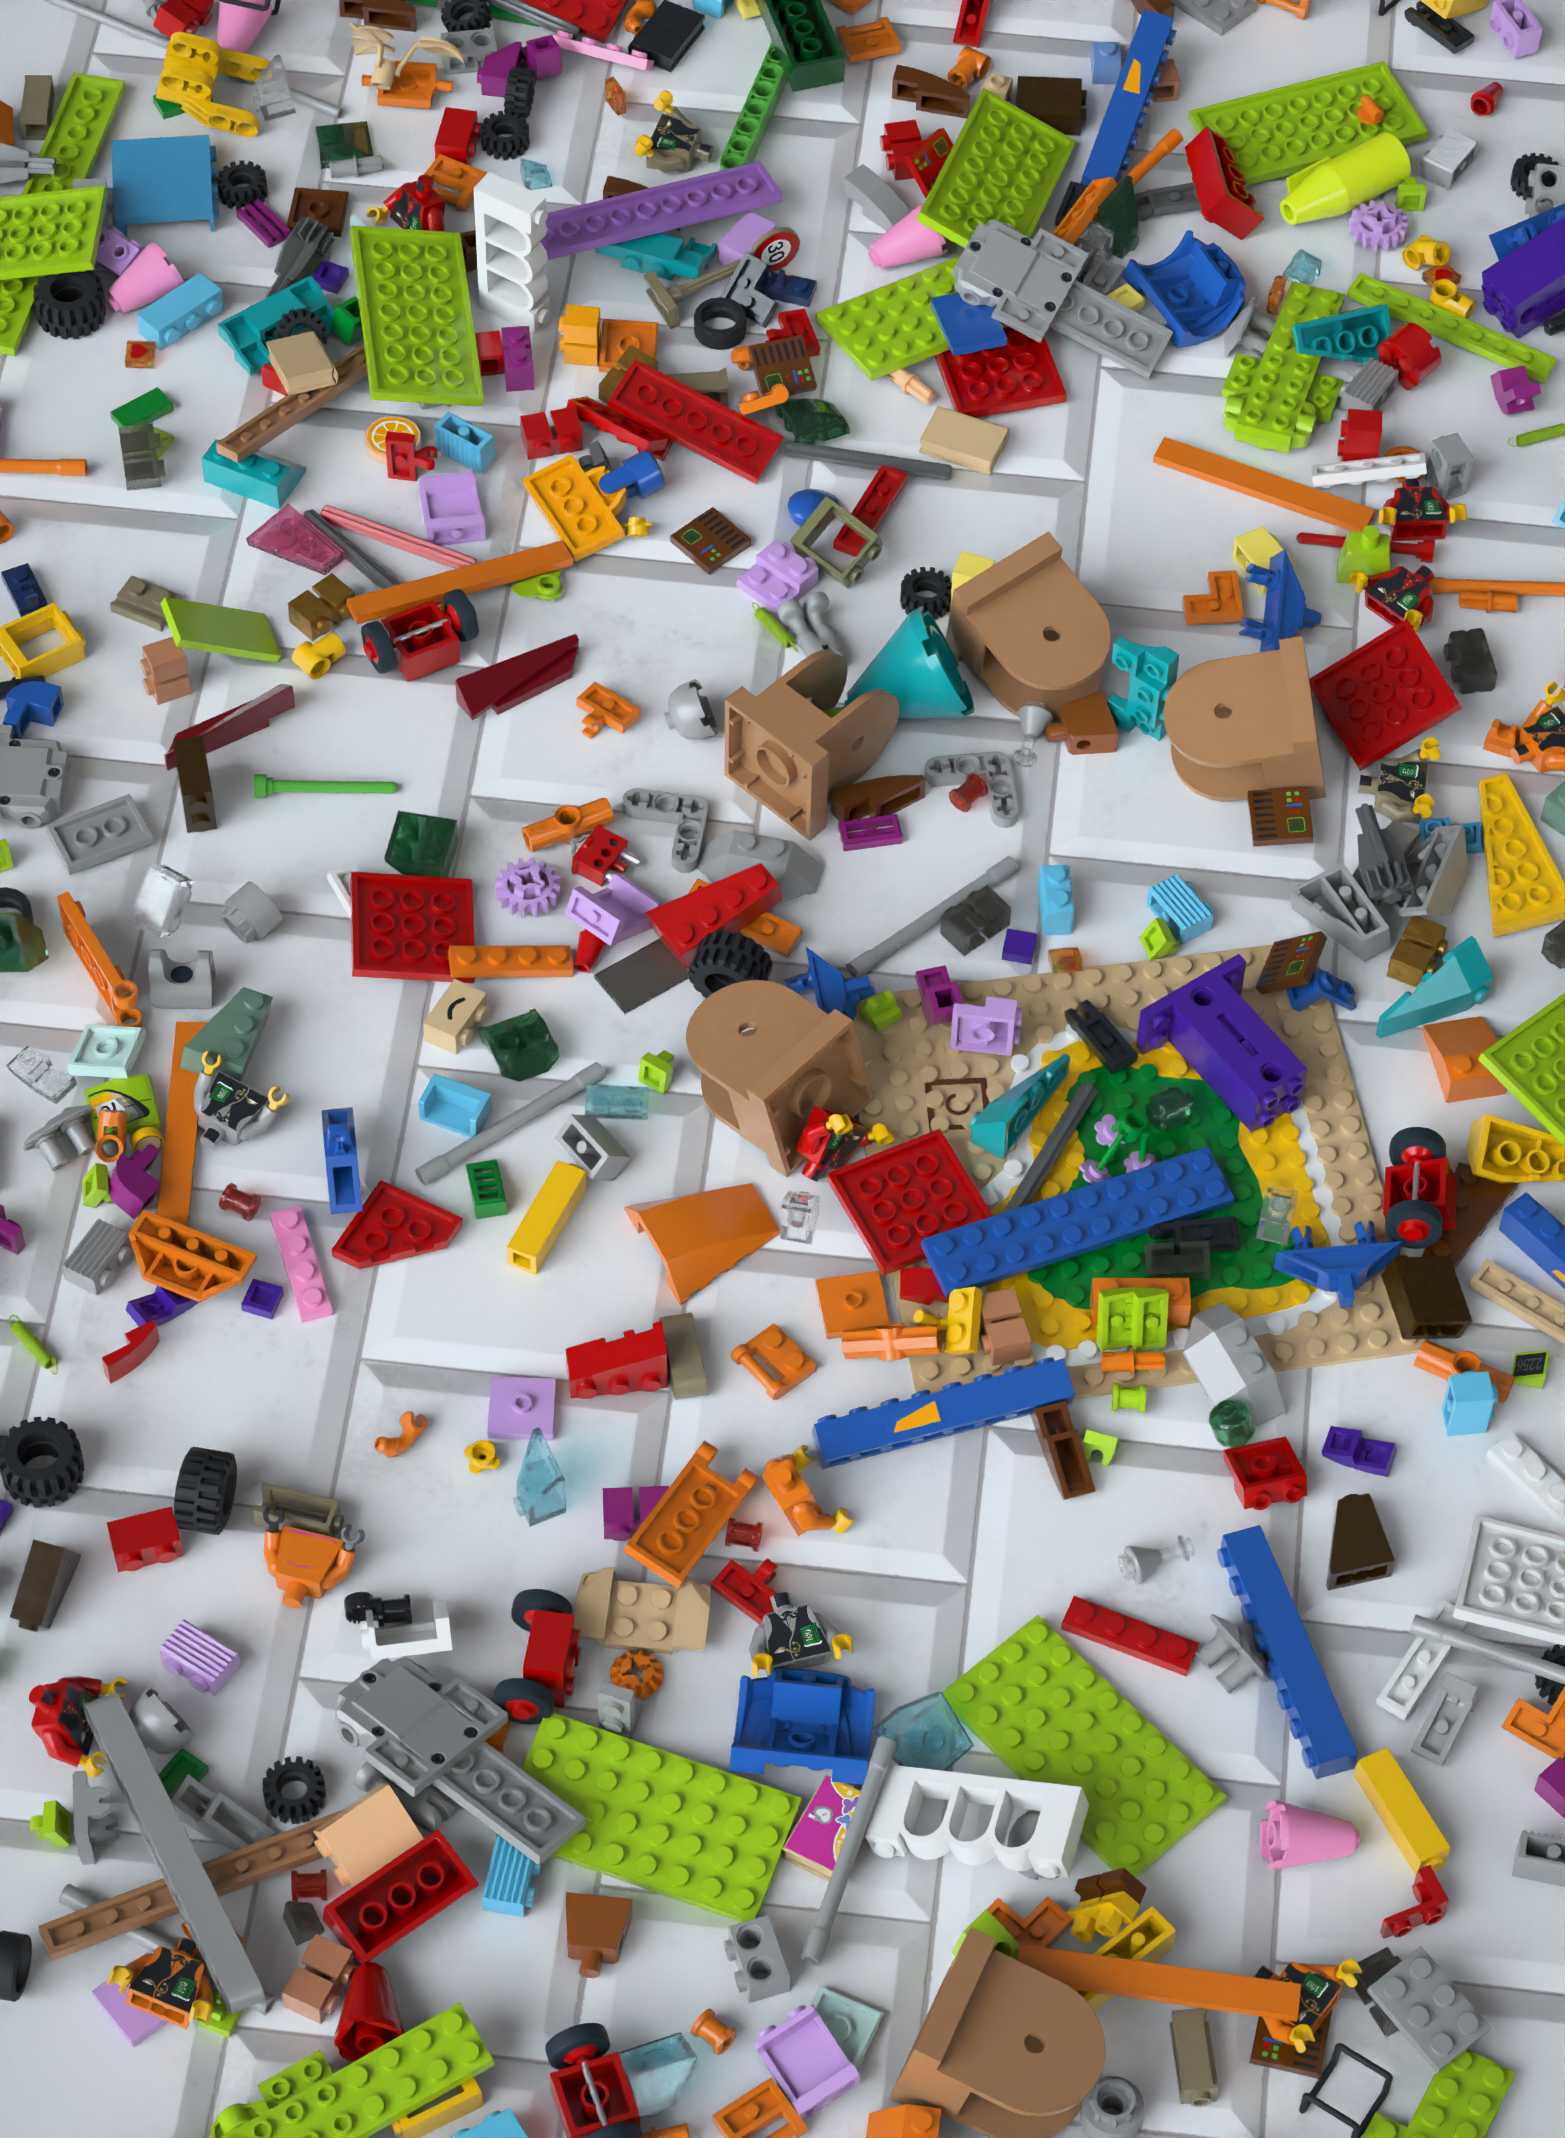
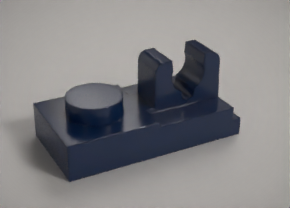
(788, 288)
(24, 589)

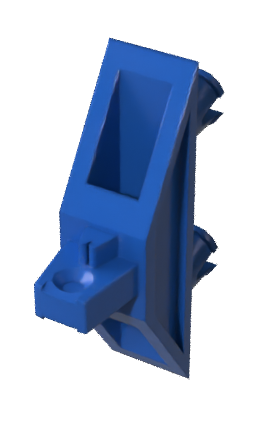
(1513, 237)
(1284, 604)
(831, 987)
(341, 1160)
(1337, 1267)

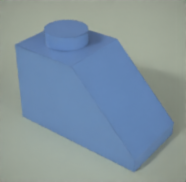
(1105, 62)

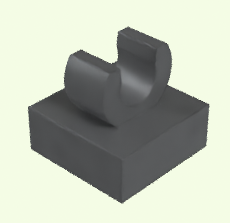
(596, 459)

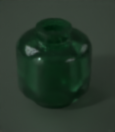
(1169, 1108)
(1232, 1423)

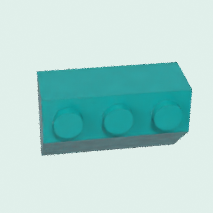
(256, 477)

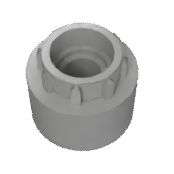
(251, 913)
(1114, 2093)

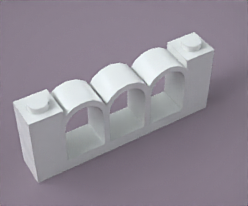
(510, 251)
(1048, 1851)

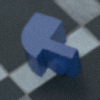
(32, 702)

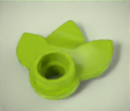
(545, 586)

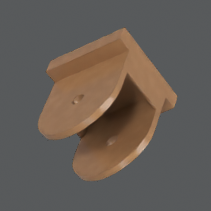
(1030, 629)
(1246, 725)
(794, 753)
(776, 1073)
(1003, 2047)

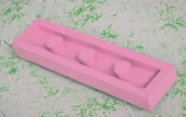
(611, 52)
(301, 1264)

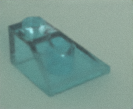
(539, 1483)
(925, 1733)
(658, 2072)

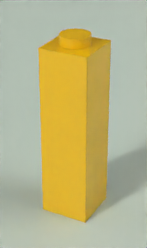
(547, 1217)
(1401, 1811)

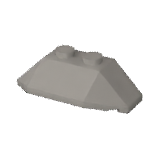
(784, 860)
(1436, 873)
(1232, 1363)

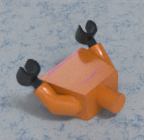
(306, 1560)

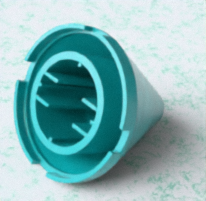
(918, 671)

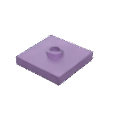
(520, 1406)
(131, 2022)

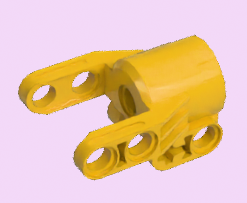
(191, 76)

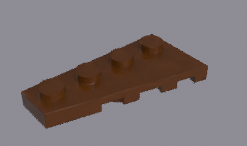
(1476, 1205)

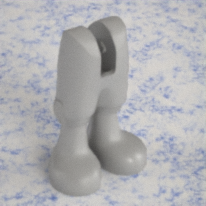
(813, 609)
(425, 1809)

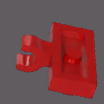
(793, 324)
(404, 458)
(745, 1590)

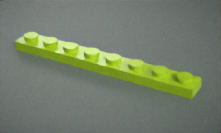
(1452, 327)

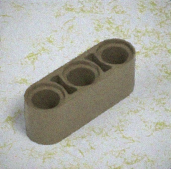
(684, 1356)

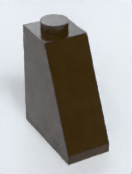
(1358, 1544)
(43, 1585)

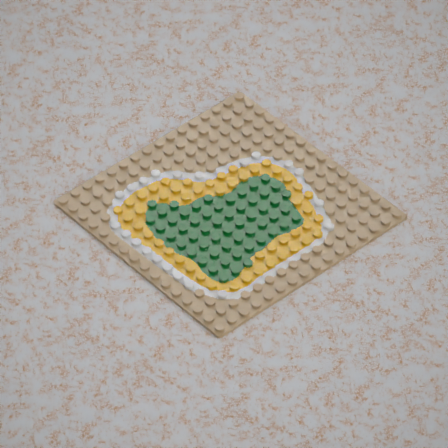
(1311, 1150)

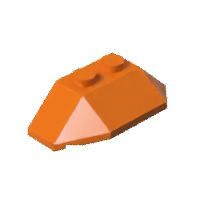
(186, 1258)

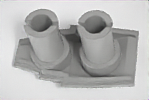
(1239, 333)
(69, 1123)
(1231, 1638)

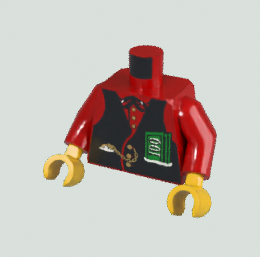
(413, 207)
(1419, 513)
(1397, 594)
(832, 1139)
(62, 1720)

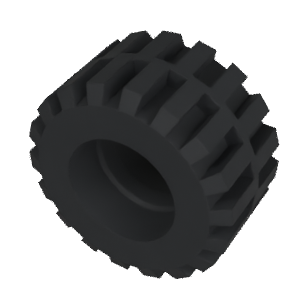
(70, 304)
(726, 960)
(43, 1484)
(205, 1490)

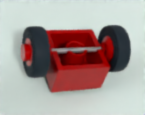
(421, 637)
(1419, 1189)
(548, 1659)
(591, 2087)

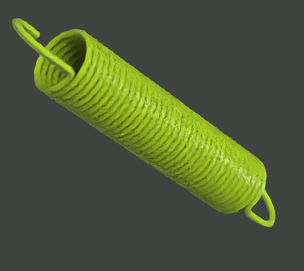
(1539, 435)
(774, 627)
(33, 1344)

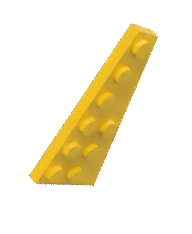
(1520, 872)

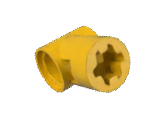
(1426, 252)
(1446, 296)
(317, 657)

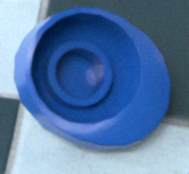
(804, 503)

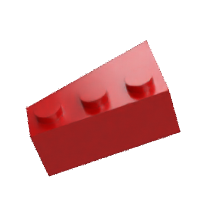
(618, 1366)

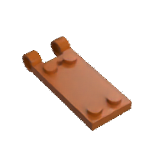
(106, 977)
(688, 1517)

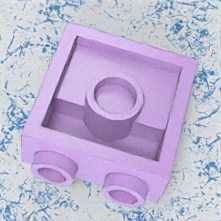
(779, 576)
(986, 1028)

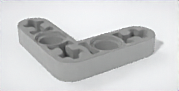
(985, 769)
(684, 819)

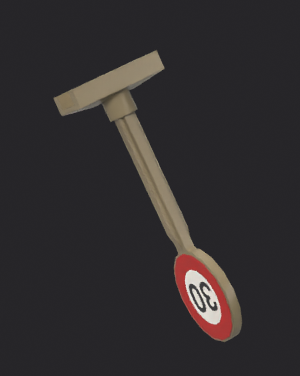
(775, 248)

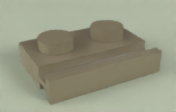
(141, 602)

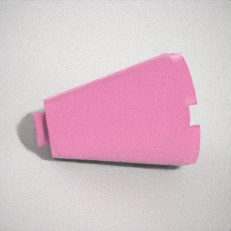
(240, 25)
(906, 243)
(144, 281)
(1304, 1836)

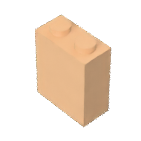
(367, 1835)

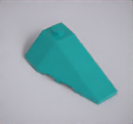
(1345, 335)
(1449, 991)
(1012, 1112)

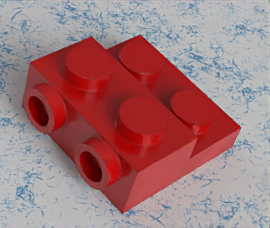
(1266, 1473)

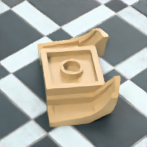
(642, 1613)

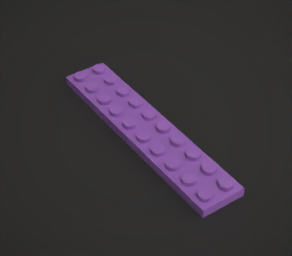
(659, 209)

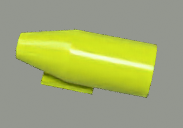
(1345, 181)

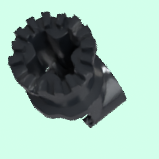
(383, 1610)

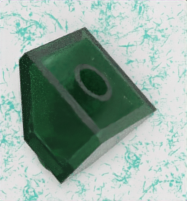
(342, 142)
(1120, 215)
(20, 944)

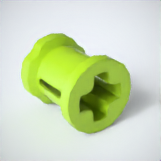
(1129, 1397)

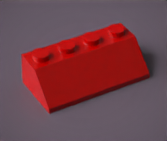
(399, 1897)

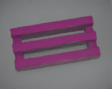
(267, 221)
(870, 836)

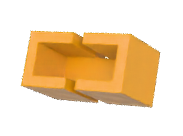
(580, 335)

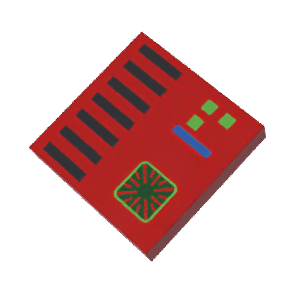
(928, 159)

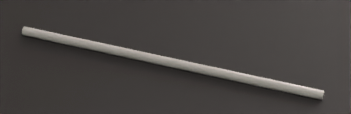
(163, 42)

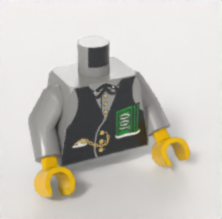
(230, 1108)
(794, 1638)

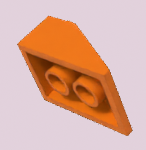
(1455, 1056)

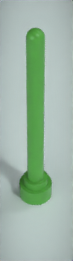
(266, 786)

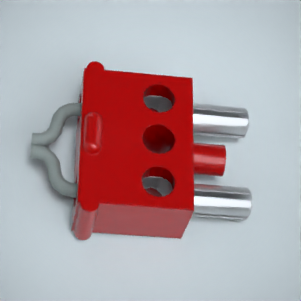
(601, 855)

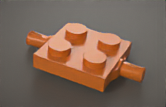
(413, 87)

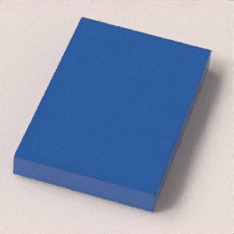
(967, 326)

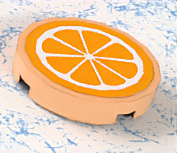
(377, 431)

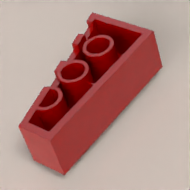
(1221, 184)
(716, 907)

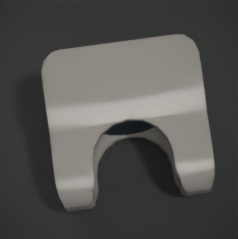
(181, 984)

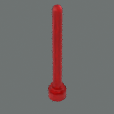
(1422, 550)

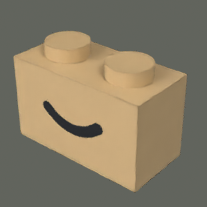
(456, 1017)

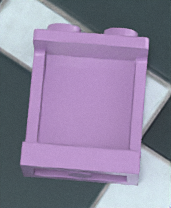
(451, 508)
(614, 911)
(806, 2061)

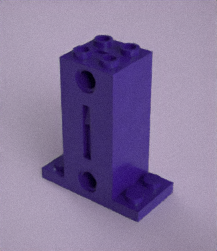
(1528, 282)
(1227, 1045)

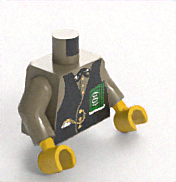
(674, 140)
(1402, 785)

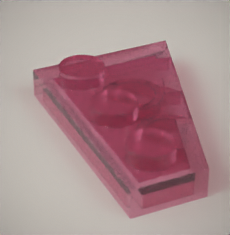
(297, 541)

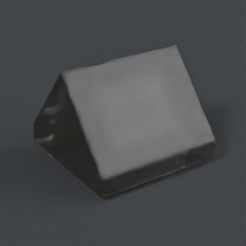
(302, 1921)

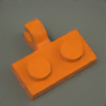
(606, 708)

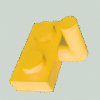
(962, 1322)

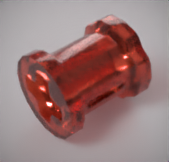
(968, 792)
(239, 1202)
(744, 1534)
(309, 1885)

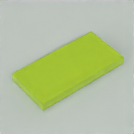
(220, 629)

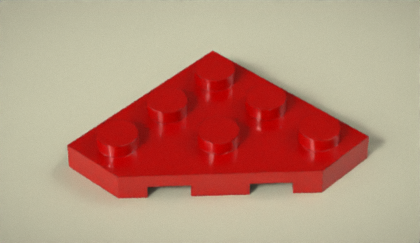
(395, 1228)

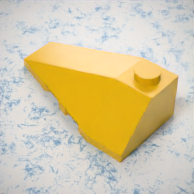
(1514, 1152)

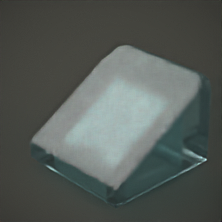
(534, 174)
(1303, 268)

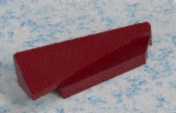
(517, 678)
(238, 721)

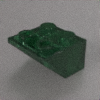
(422, 845)

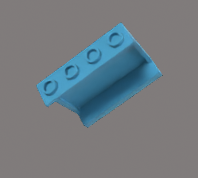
(164, 180)

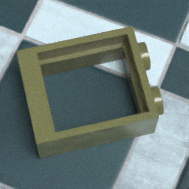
(818, 522)

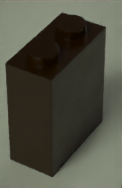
(1053, 101)
(195, 784)
(1426, 1297)

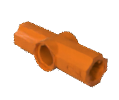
(567, 823)
(891, 1341)
(1446, 1362)

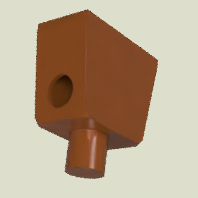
(1085, 726)
(596, 1930)

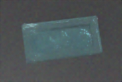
(617, 1102)

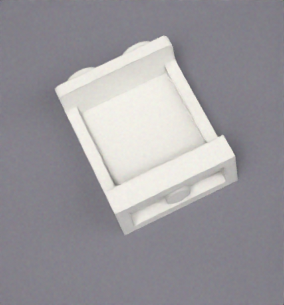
(408, 1638)

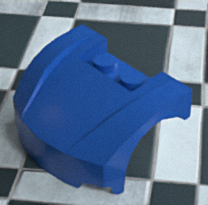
(1193, 290)
(805, 1722)

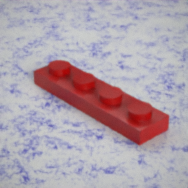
(617, 424)
(872, 508)
(1129, 1636)

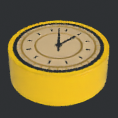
(144, 1137)

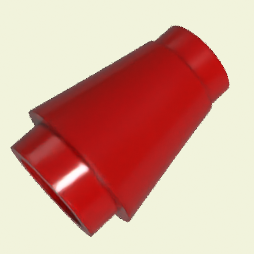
(1486, 99)
(588, 951)

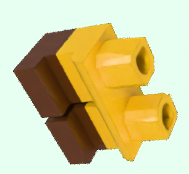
(1105, 1904)

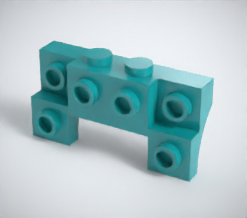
(662, 255)
(254, 326)
(1151, 678)

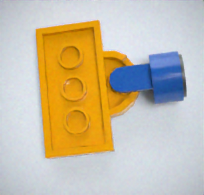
(585, 504)

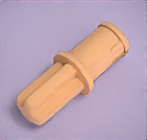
(911, 384)

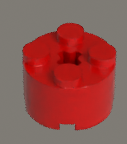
(1410, 354)

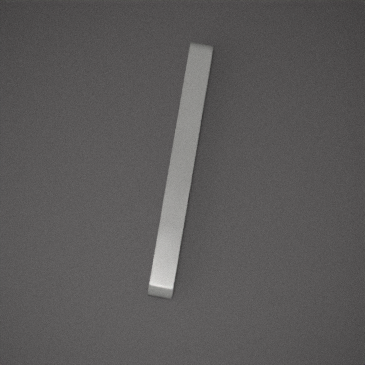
(174, 1853)

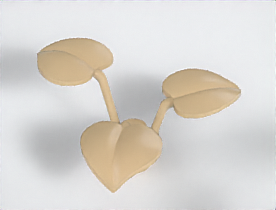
(371, 40)

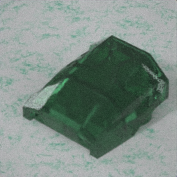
(812, 420)
(521, 1046)

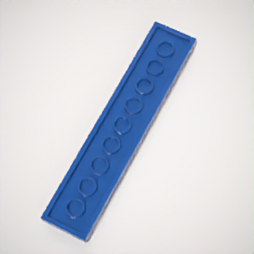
(1077, 1221)

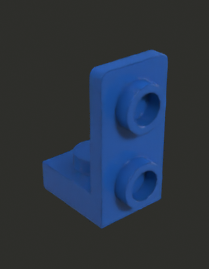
(1322, 985)

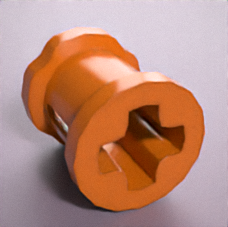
(713, 2032)

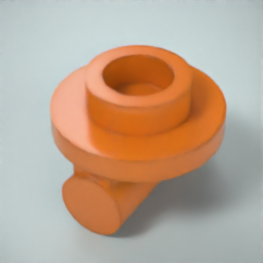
(1369, 111)

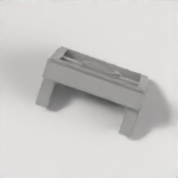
(91, 1817)

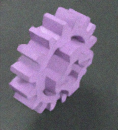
(1378, 225)
(528, 887)

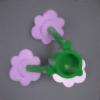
(1113, 1133)

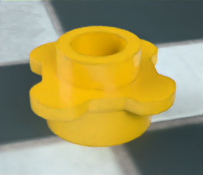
(637, 527)
(478, 1449)

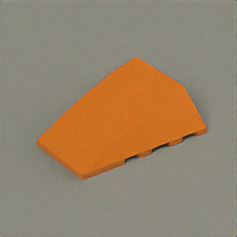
(704, 1233)

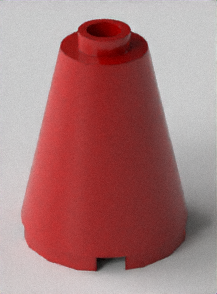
(368, 2014)

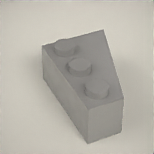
(1342, 911)

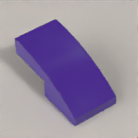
(159, 1306)
(1354, 1451)

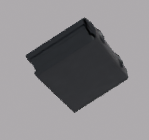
(668, 34)

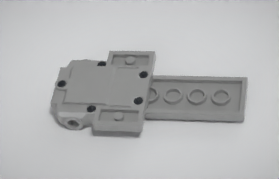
(1037, 289)
(31, 778)
(437, 1735)

